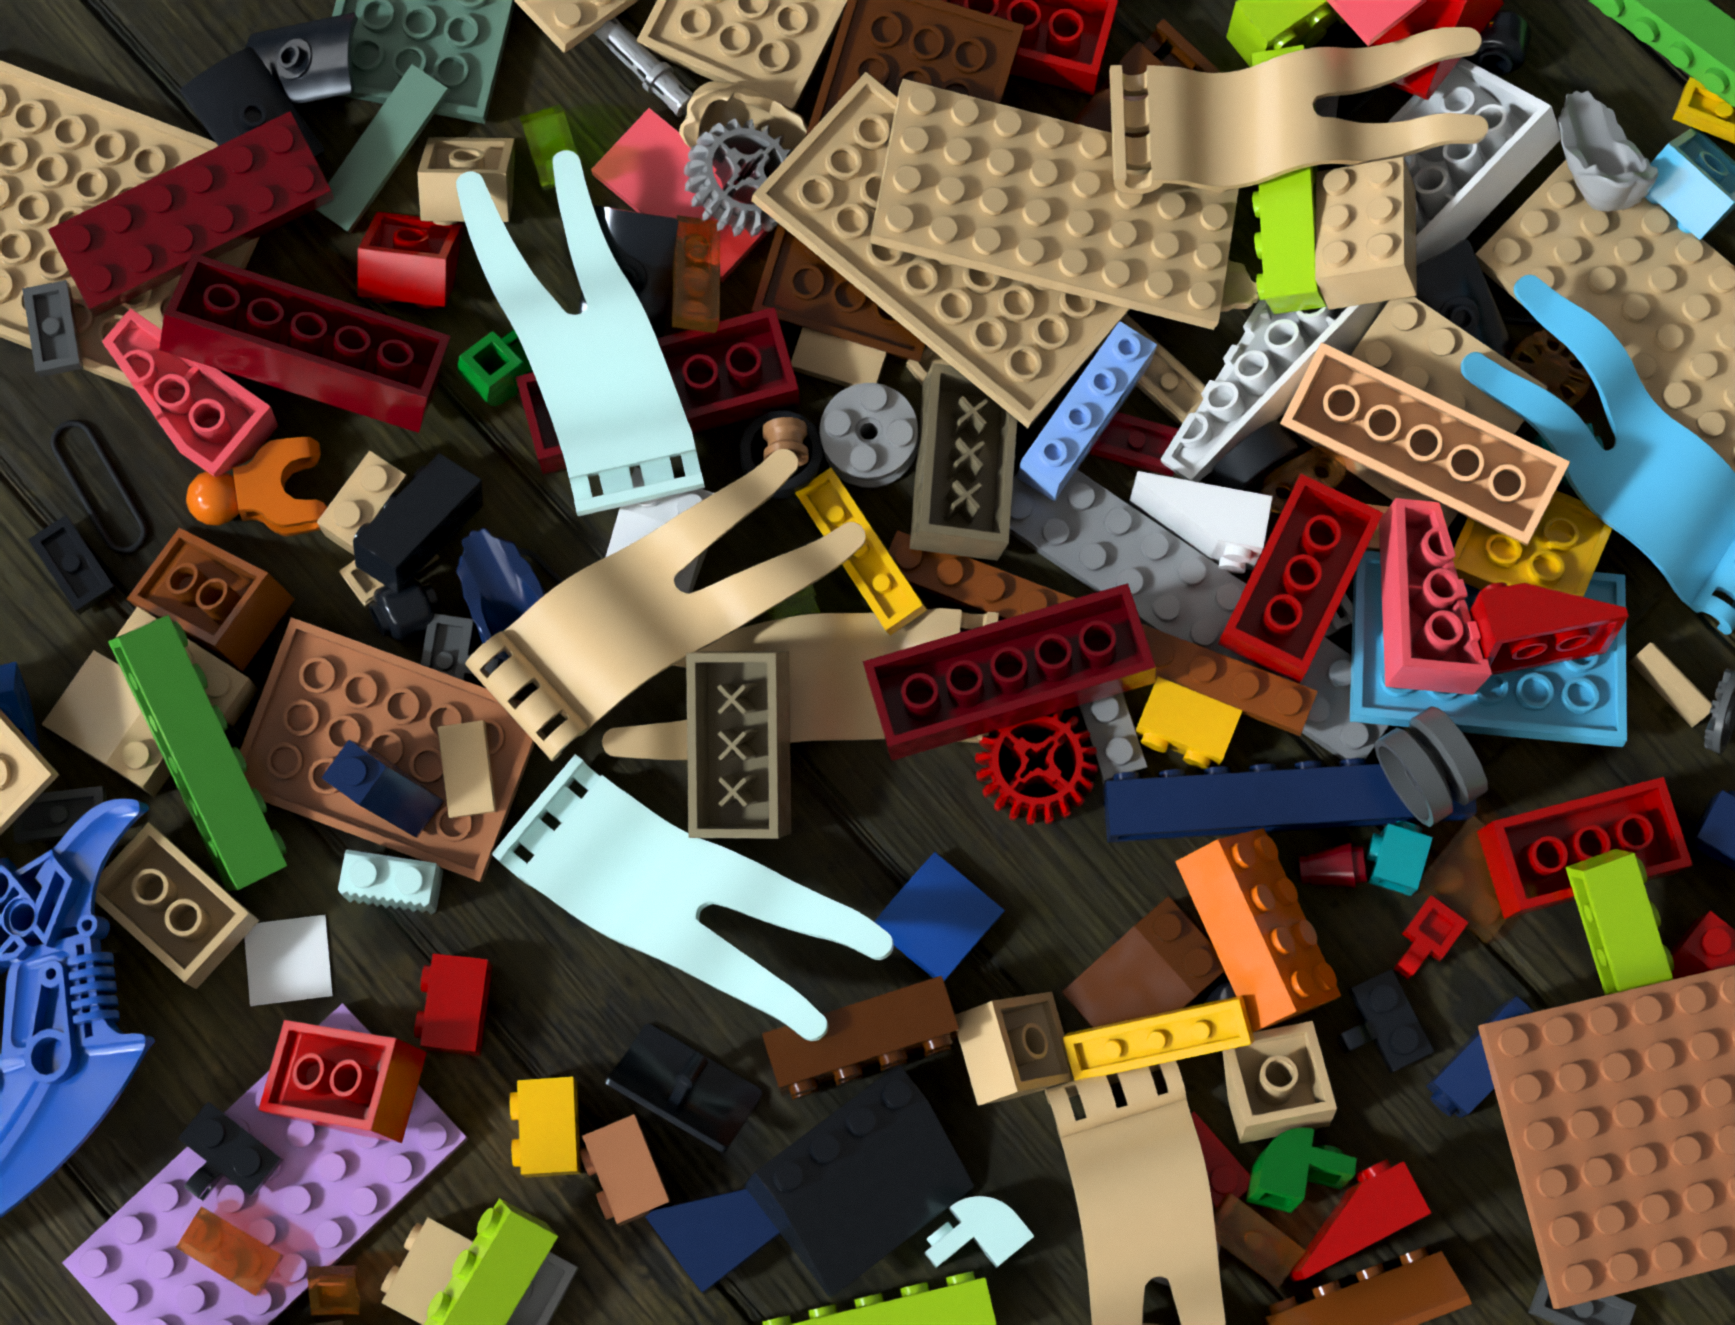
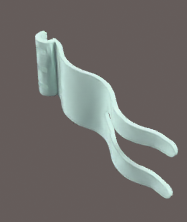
(594, 368)
(649, 882)

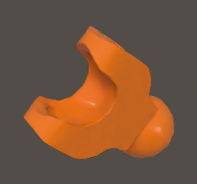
(259, 491)

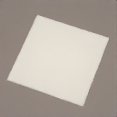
(288, 960)

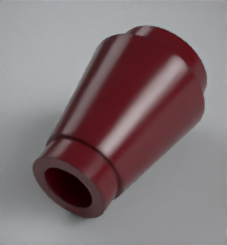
(1334, 867)

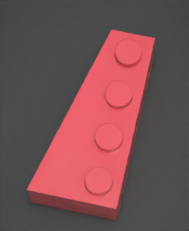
(1424, 607)

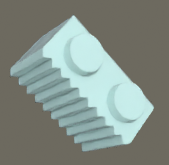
(390, 881)

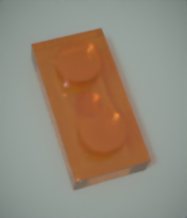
(1255, 1240)
(229, 1251)

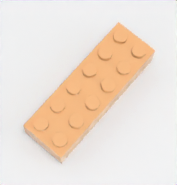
(1424, 443)

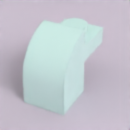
(987, 1222)

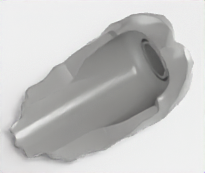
(1600, 157)

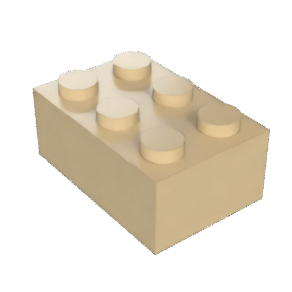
(1366, 233)
(172, 906)

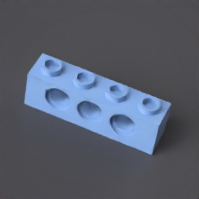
(1086, 411)

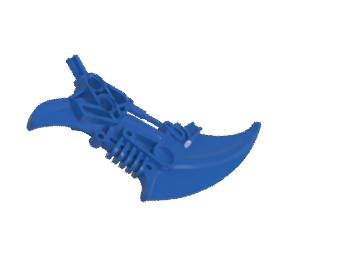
(60, 1038)

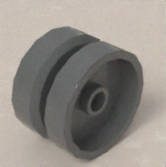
(1431, 766)

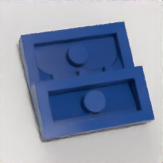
(938, 917)

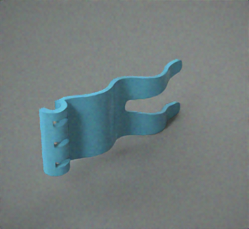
(1659, 478)

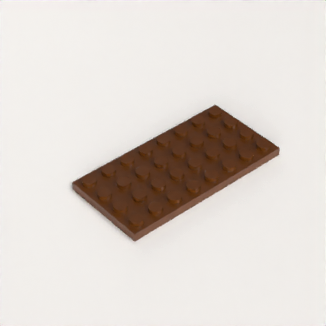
(891, 42)

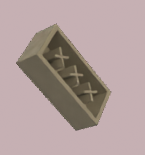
(962, 469)
(738, 744)

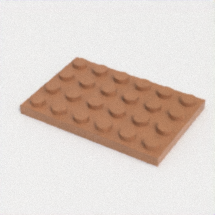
(344, 690)

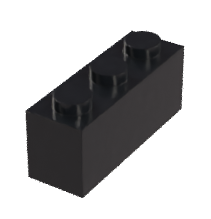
(417, 522)

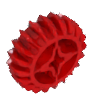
(1050, 778)

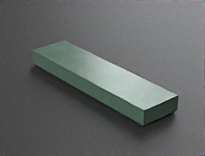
(382, 147)

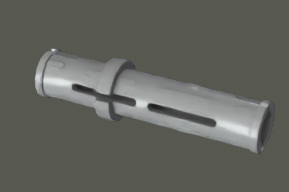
(654, 74)

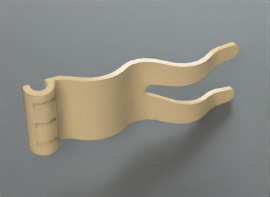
(1262, 119)
(628, 620)
(825, 675)
(1140, 1195)

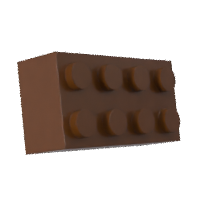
(864, 1036)

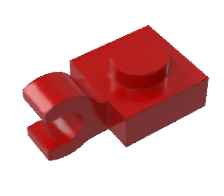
(1432, 933)

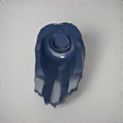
(496, 583)

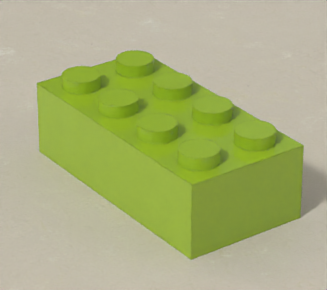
(1278, 24)

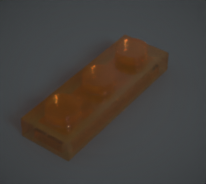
(696, 275)

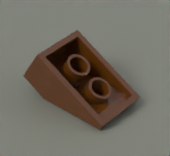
(1147, 971)

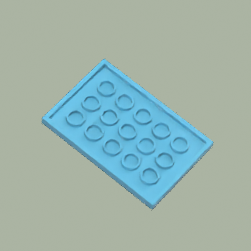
(1553, 702)

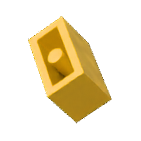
(1187, 724)
(547, 1127)

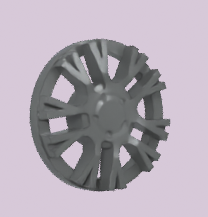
(1723, 719)

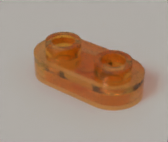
(1288, 473)

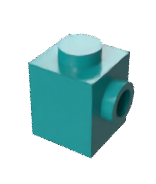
(1398, 857)

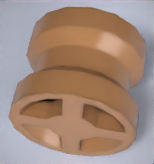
(786, 434)

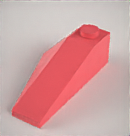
(195, 404)

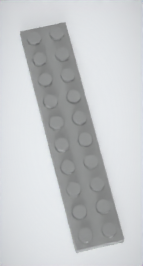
(1173, 589)

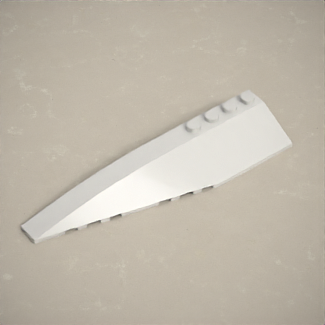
(1453, 195)

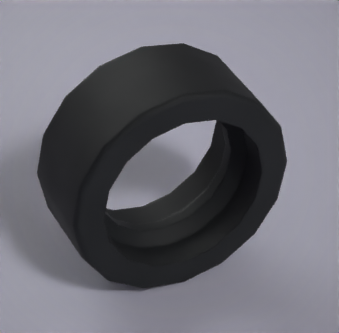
(1255, 458)
(812, 469)

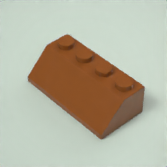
(1401, 1296)

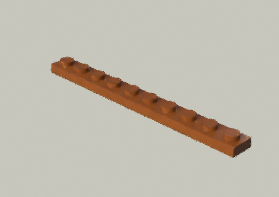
(1176, 660)

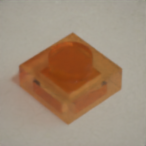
(333, 1290)

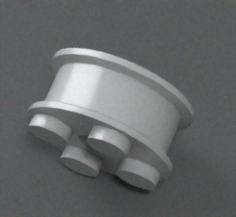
(863, 411)

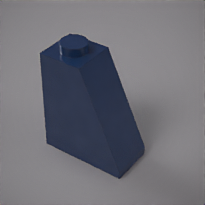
(382, 788)
(1467, 1076)
(714, 1234)

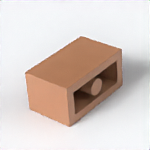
(625, 1171)

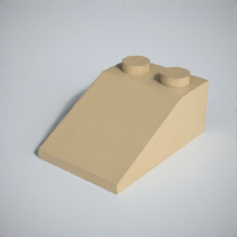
(107, 724)

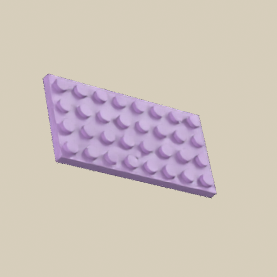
(309, 1210)

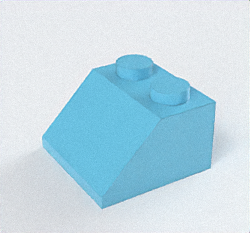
(1694, 183)

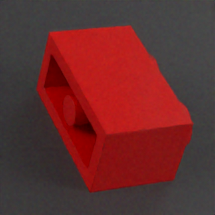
(454, 1004)

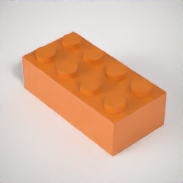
(1258, 928)

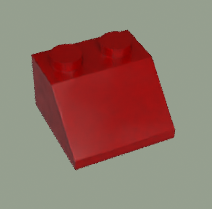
(408, 260)

